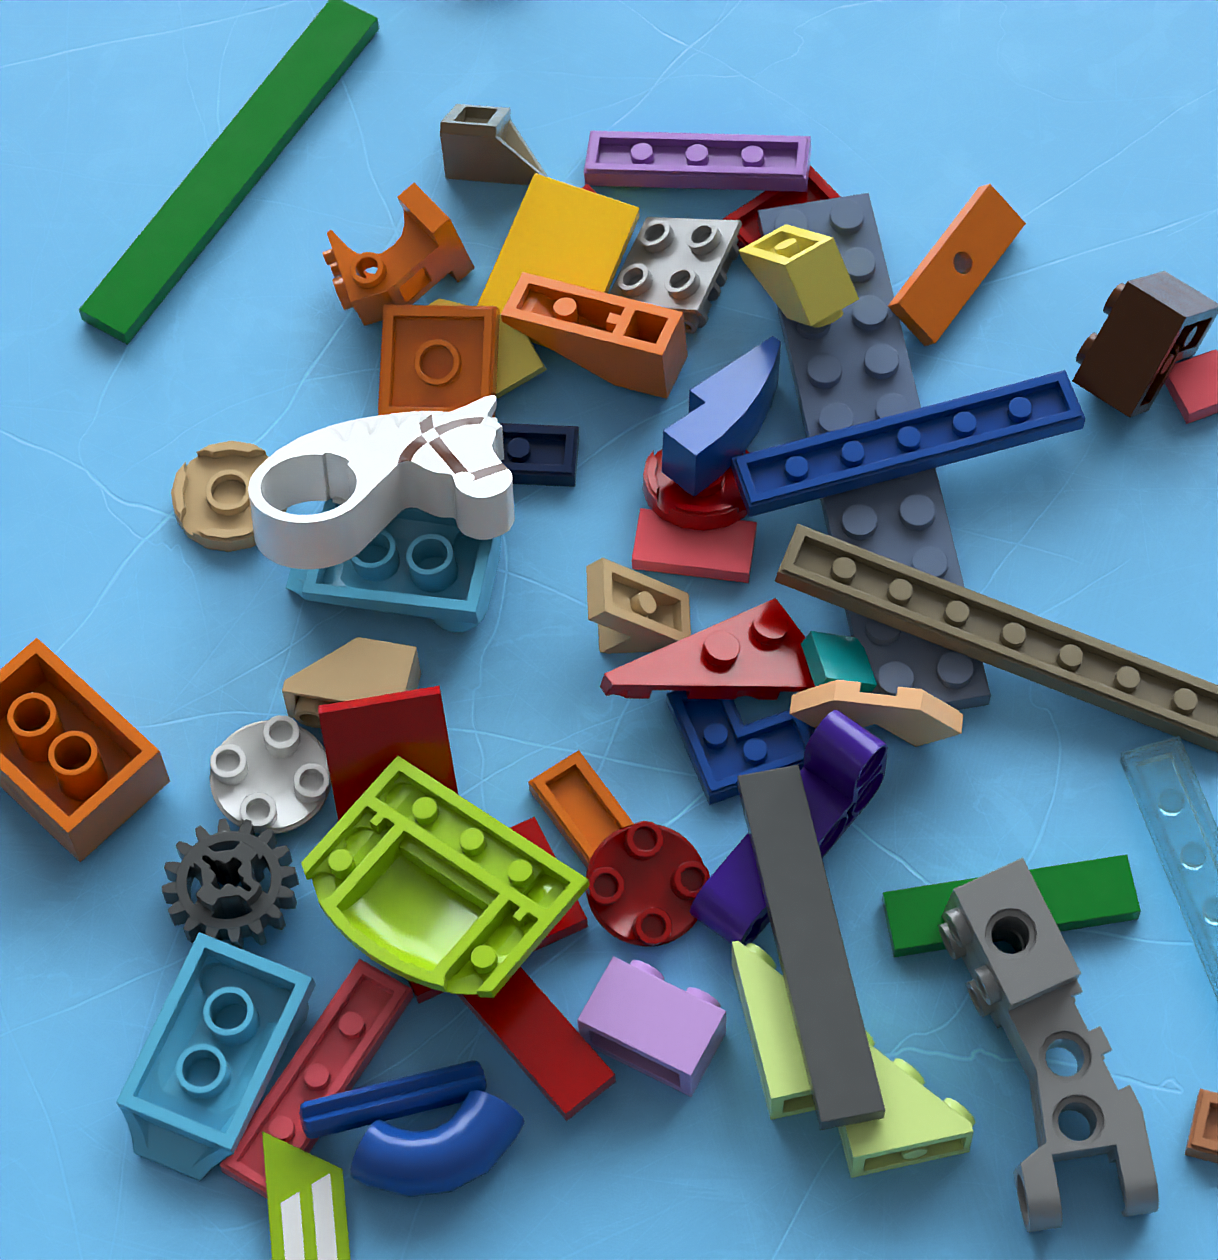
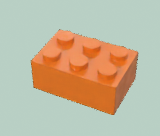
(70, 752)

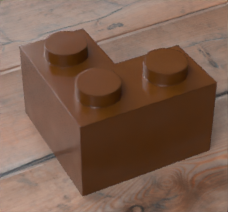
(1145, 333)

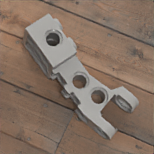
(1035, 1005)

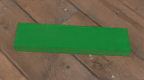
(1075, 893)

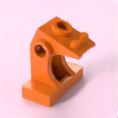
(405, 270)

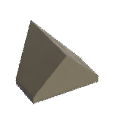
(485, 146)

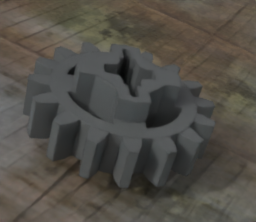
(228, 859)

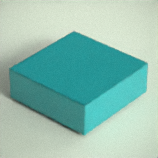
(837, 658)

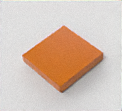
(437, 357)

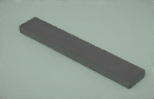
(810, 948)

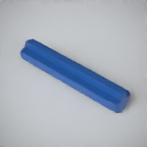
(391, 1099)

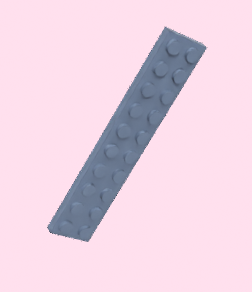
(858, 375)

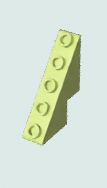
(915, 1120)

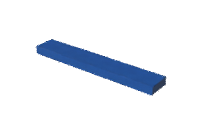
(907, 443)

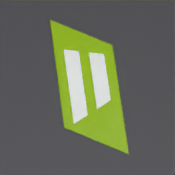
(304, 1204)

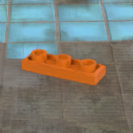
(956, 265)

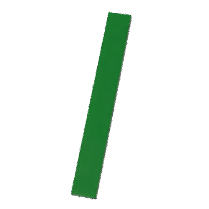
(228, 170)

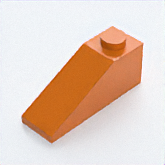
(602, 332)

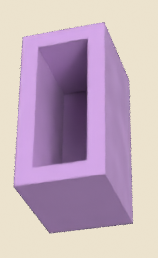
(653, 1024)

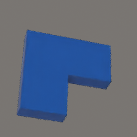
(727, 748)

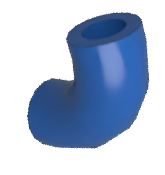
(440, 1157)

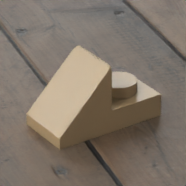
(634, 609)

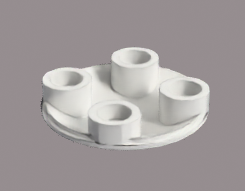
(270, 775)

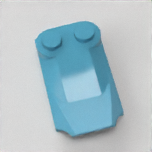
(411, 568)
(211, 1055)

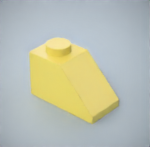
(802, 274)

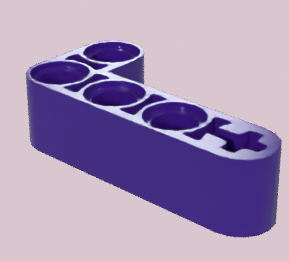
(839, 778)

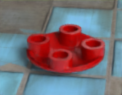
(645, 884)

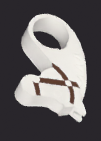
(374, 472)

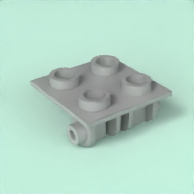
(679, 265)

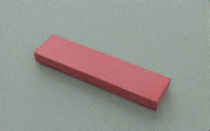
(323, 1065)

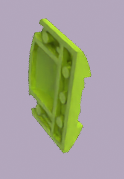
(437, 885)

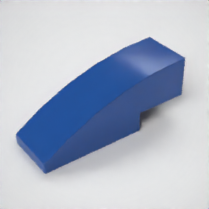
(721, 418)

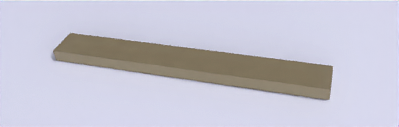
(1002, 636)

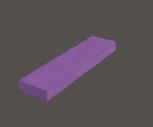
(698, 161)

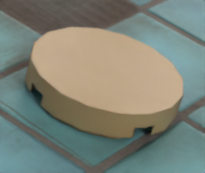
(213, 495)

